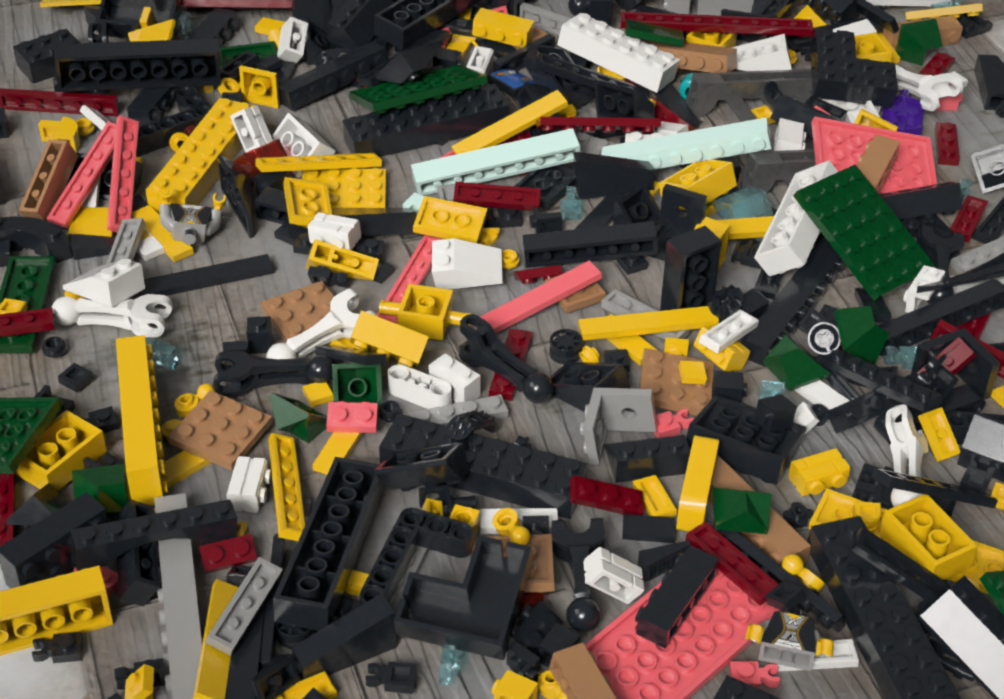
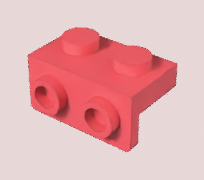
(352, 417)

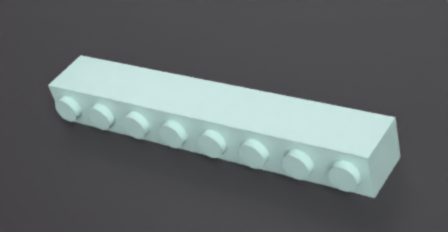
(696, 144)
(496, 161)

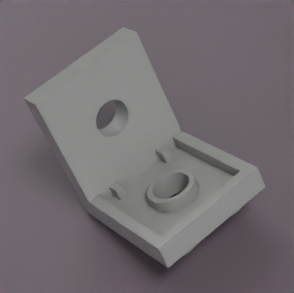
(608, 413)

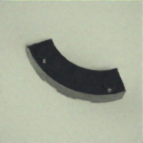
(35, 235)

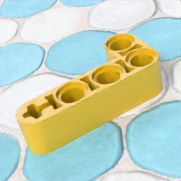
(697, 483)

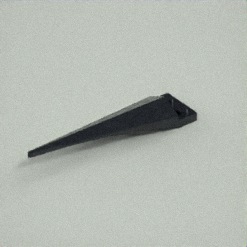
(990, 270)

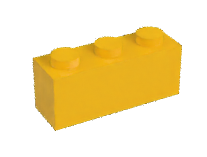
(503, 27)

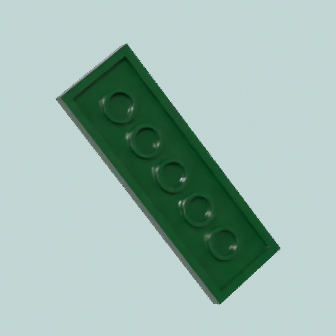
(29, 281)

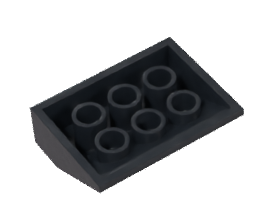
(743, 441)

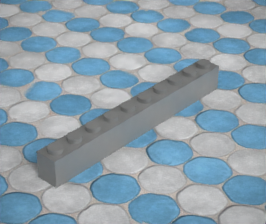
(181, 607)

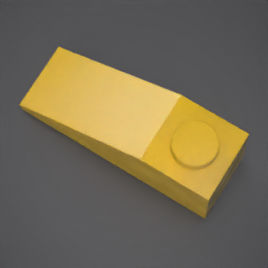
(342, 260)

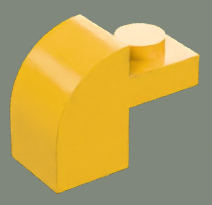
(65, 129)

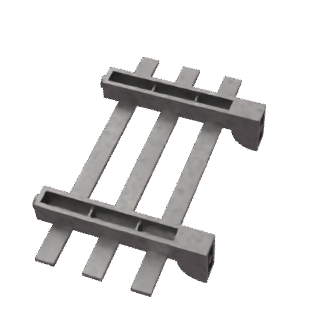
(766, 166)

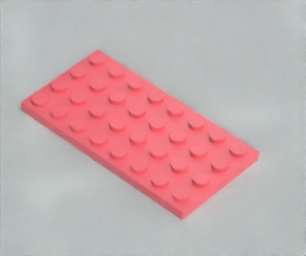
(696, 653)

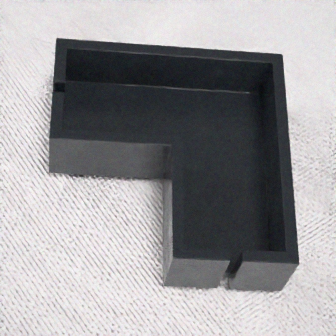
(125, 15)
(846, 78)
(472, 614)

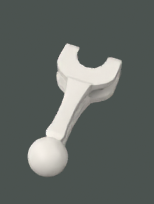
(929, 87)
(128, 314)
(334, 326)
(905, 444)

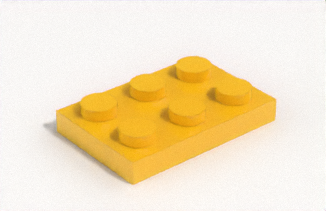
(305, 200)
(449, 220)

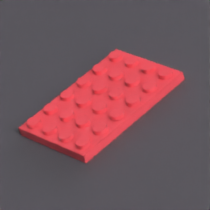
(846, 141)

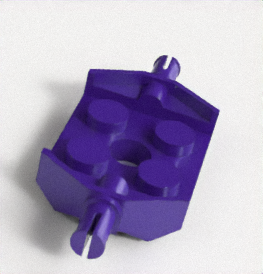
(905, 113)

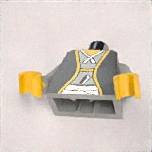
(190, 222)
(789, 640)

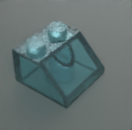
(743, 203)

